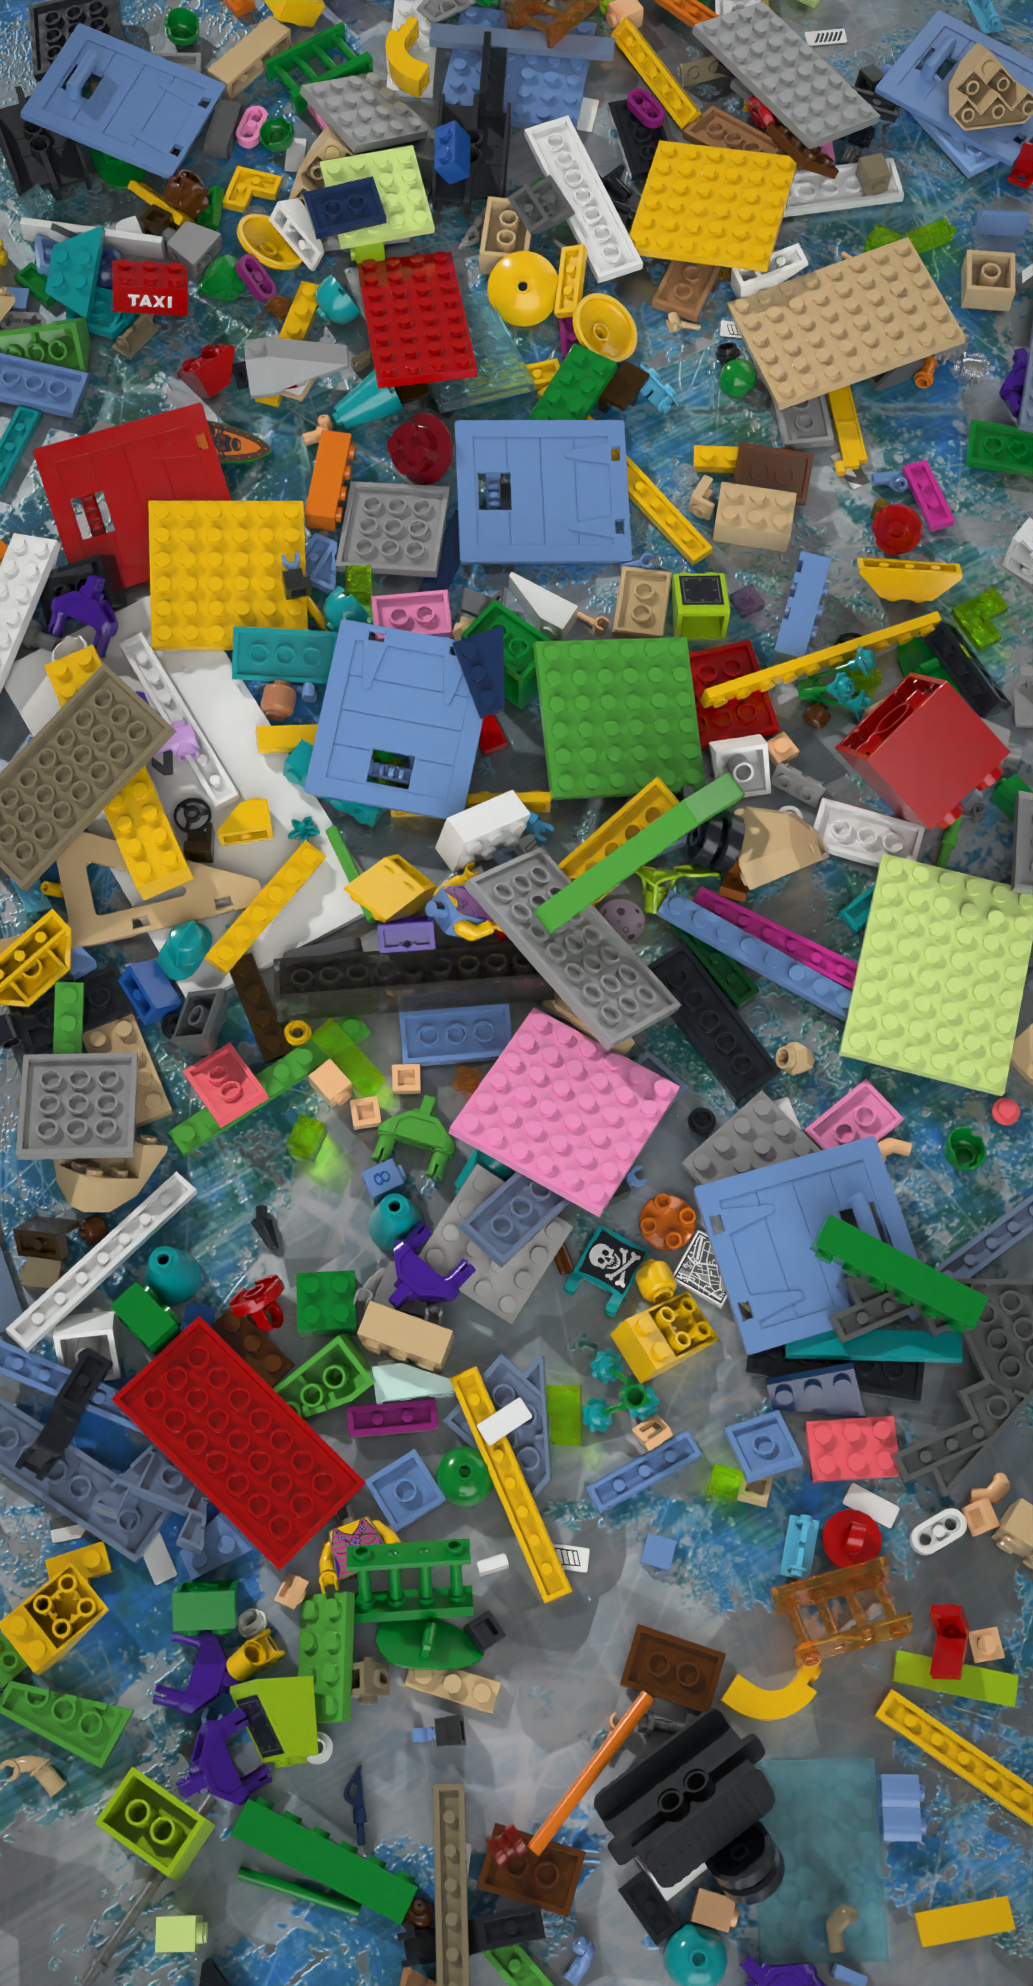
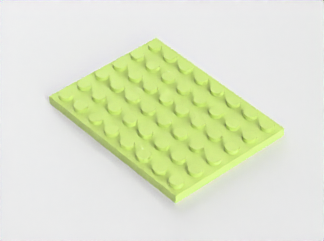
(940, 975)

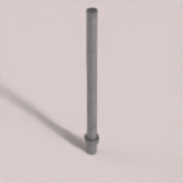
(99, 1963)

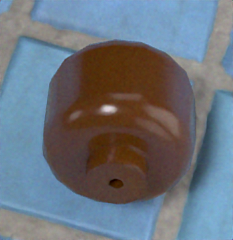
(817, 715)
(93, 1229)
(418, 1915)

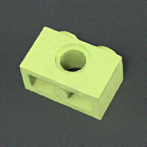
(180, 1933)

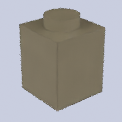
(873, 174)
(40, 1274)

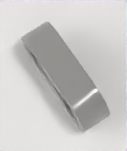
(21, 319)

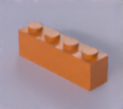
(329, 481)

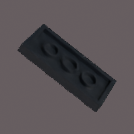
(635, 140)

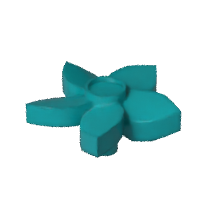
(303, 829)

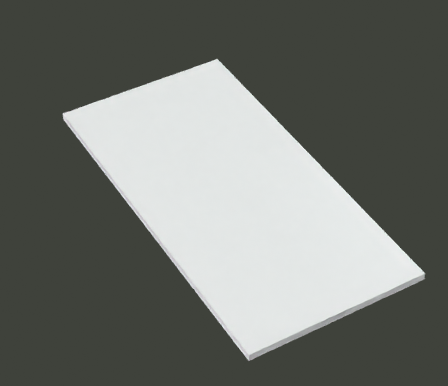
(228, 722)

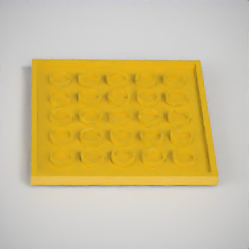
(713, 205)
(221, 570)

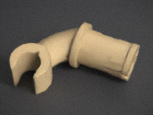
(37, 1767)

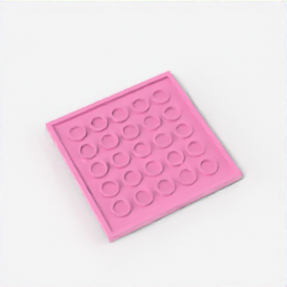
(565, 1111)

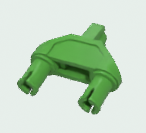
(418, 1129)

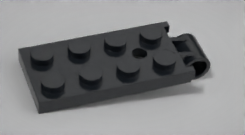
(103, 1004)

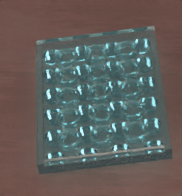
(498, 361)
(832, 1857)

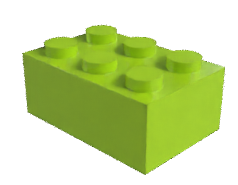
(155, 1824)

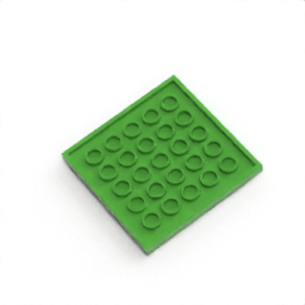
(617, 716)

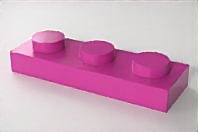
(928, 496)

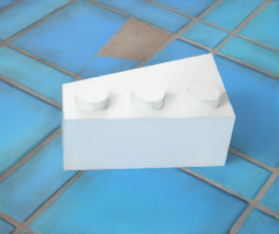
(1020, 553)

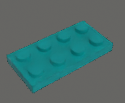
(282, 655)

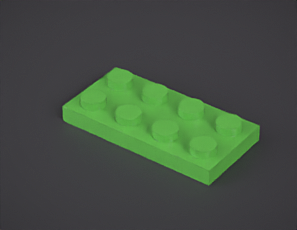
(328, 1652)

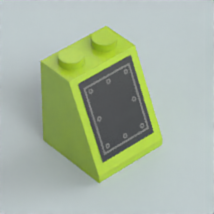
(700, 606)
(280, 1718)

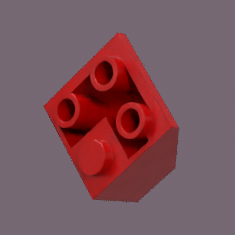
(209, 371)

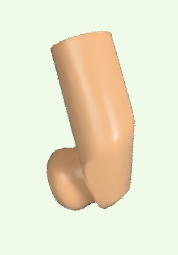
(893, 1145)
(995, 1491)

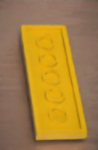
(622, 826)

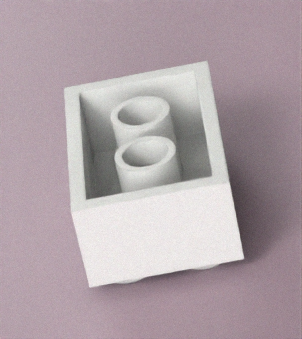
(482, 830)

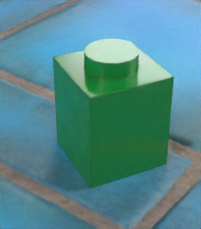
(1005, 794)

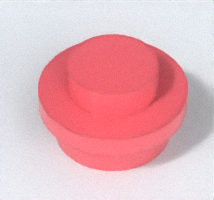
(1005, 1111)

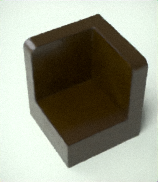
(156, 221)
(200, 845)

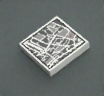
(700, 1272)

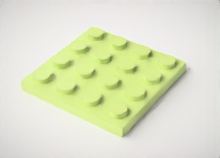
(399, 189)

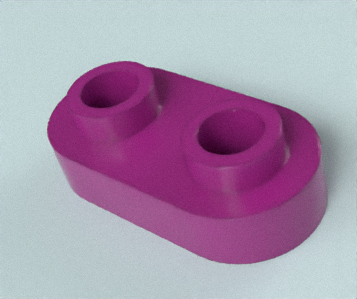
(645, 108)
(256, 278)

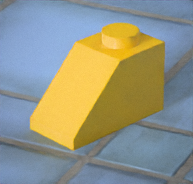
(247, 823)

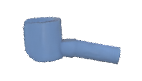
(642, 562)
(308, 691)

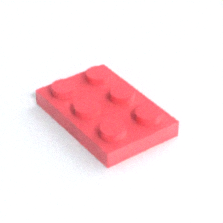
(225, 1085)
(851, 1449)

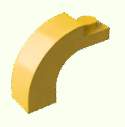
(405, 71)
(764, 1705)

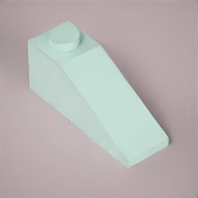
(407, 1383)

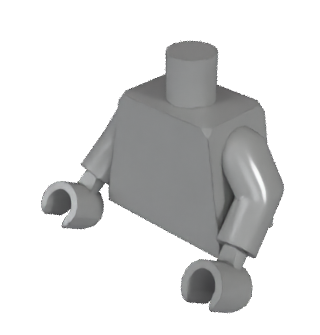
(381, 1287)

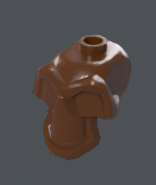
(187, 193)

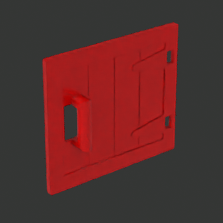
(131, 465)

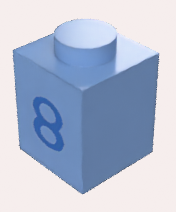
(384, 1180)

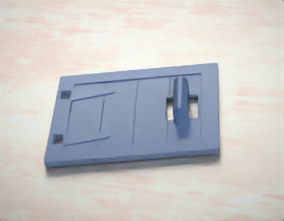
(929, 98)
(137, 109)
(561, 492)
(397, 700)
(768, 1234)

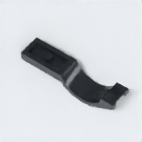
(66, 1414)
(484, 1934)

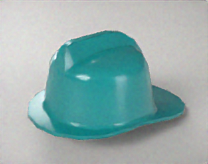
(184, 950)

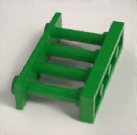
(309, 49)
(411, 1603)

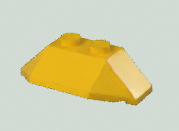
(909, 578)
(35, 961)

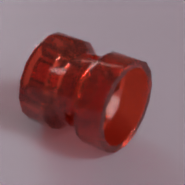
(499, 1847)

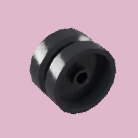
(716, 842)
(748, 1866)

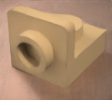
(700, 499)

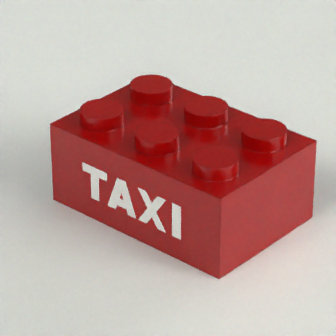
(149, 287)

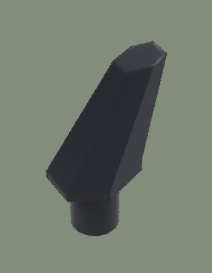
(265, 1227)

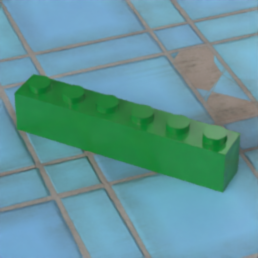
(899, 1274)
(324, 1860)

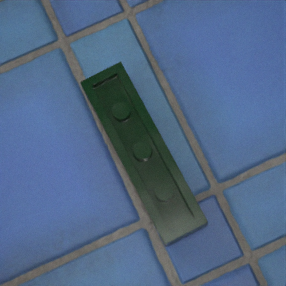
(721, 969)

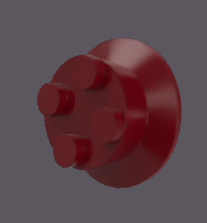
(421, 448)

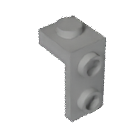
(1023, 697)

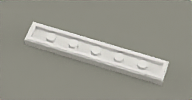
(126, 242)

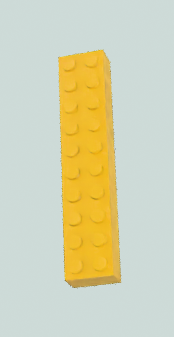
(137, 810)

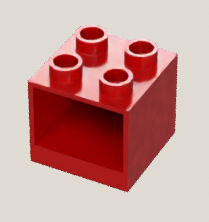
(924, 751)

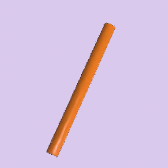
(590, 1773)

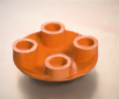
(667, 1222)

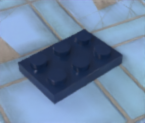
(344, 207)

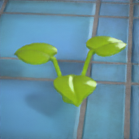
(656, 892)

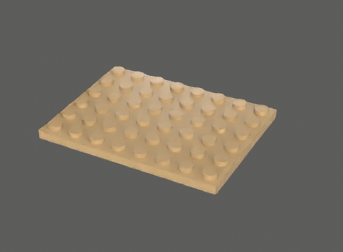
(845, 323)

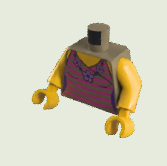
(350, 1533)

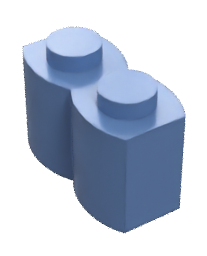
(900, 1807)

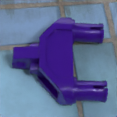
(1013, 385)
(88, 607)
(417, 1279)
(208, 1676)
(213, 1767)
(780, 1975)

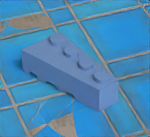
(802, 608)

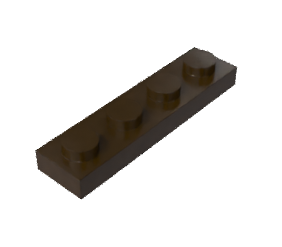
(259, 1009)

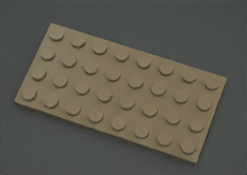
(73, 772)

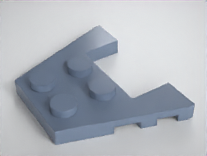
(161, 1483)

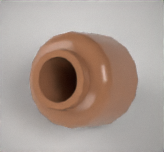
(278, 700)

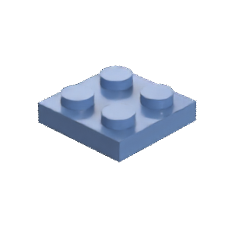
(763, 1446)
(405, 1491)

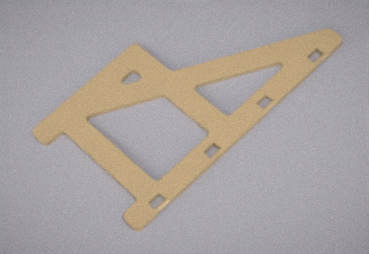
(93, 929)

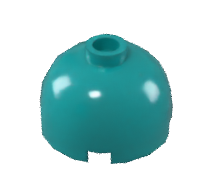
(335, 302)
(341, 607)
(695, 1956)

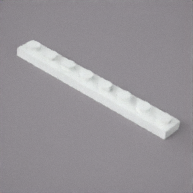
(171, 709)
(101, 1262)

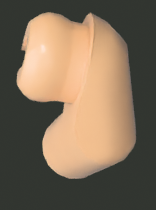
(314, 436)

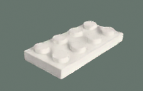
(865, 834)

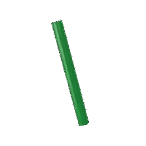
(299, 1891)

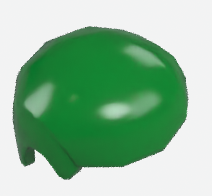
(181, 27)
(276, 134)
(737, 378)
(964, 1149)

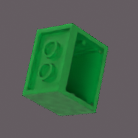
(518, 642)

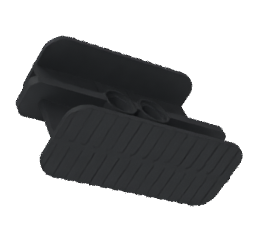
(38, 154)
(487, 155)
(686, 1798)

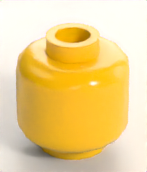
(655, 1281)

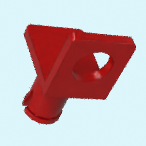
(1023, 167)

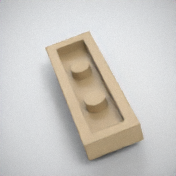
(456, 1687)

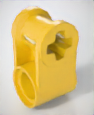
(254, 1656)

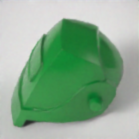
(221, 280)

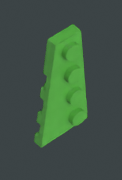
(72, 1722)

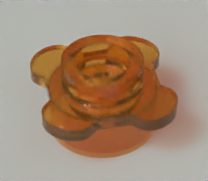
(278, 311)
(464, 1086)

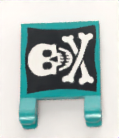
(609, 1264)

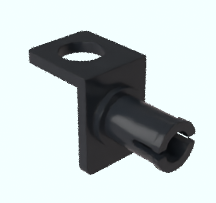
(615, 185)

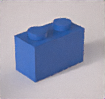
(452, 152)
(149, 991)

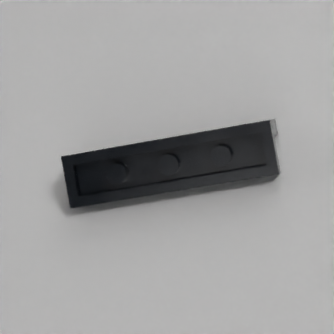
(492, 79)
(966, 670)

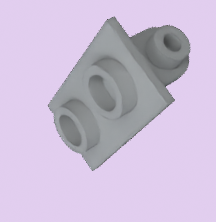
(793, 783)

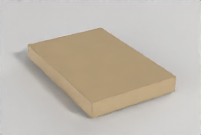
(641, 603)

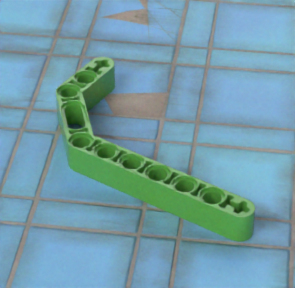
(639, 850)

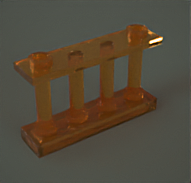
(522, 13)
(836, 1584)

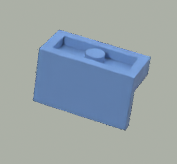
(1001, 222)

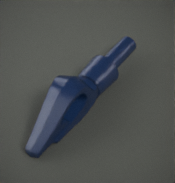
(357, 1802)

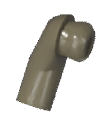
(837, 1924)

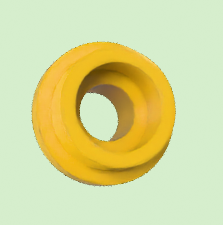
(297, 1025)

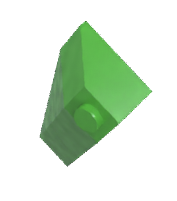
(55, 343)
(328, 1378)

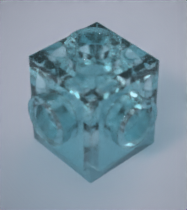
(37, 203)

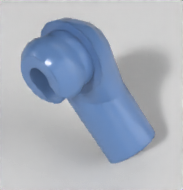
(891, 479)
(582, 1962)

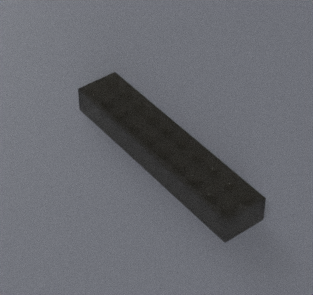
(405, 981)

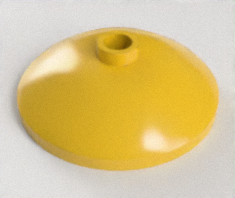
(266, 243)
(527, 306)
(605, 327)

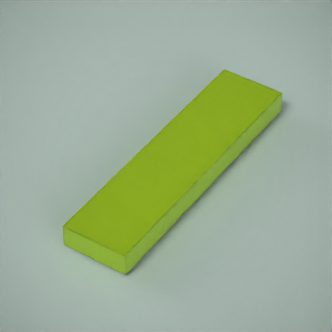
(975, 1683)

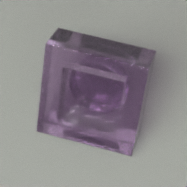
(747, 601)

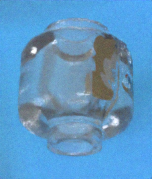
(972, 368)

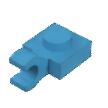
(536, 827)

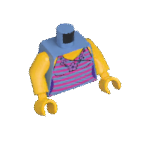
(458, 910)

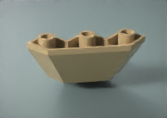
(986, 93)
(325, 147)
(776, 845)
(108, 1182)

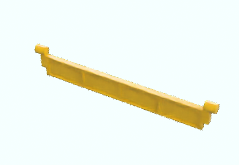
(847, 430)

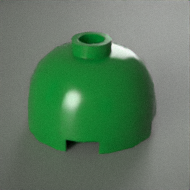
(464, 1477)

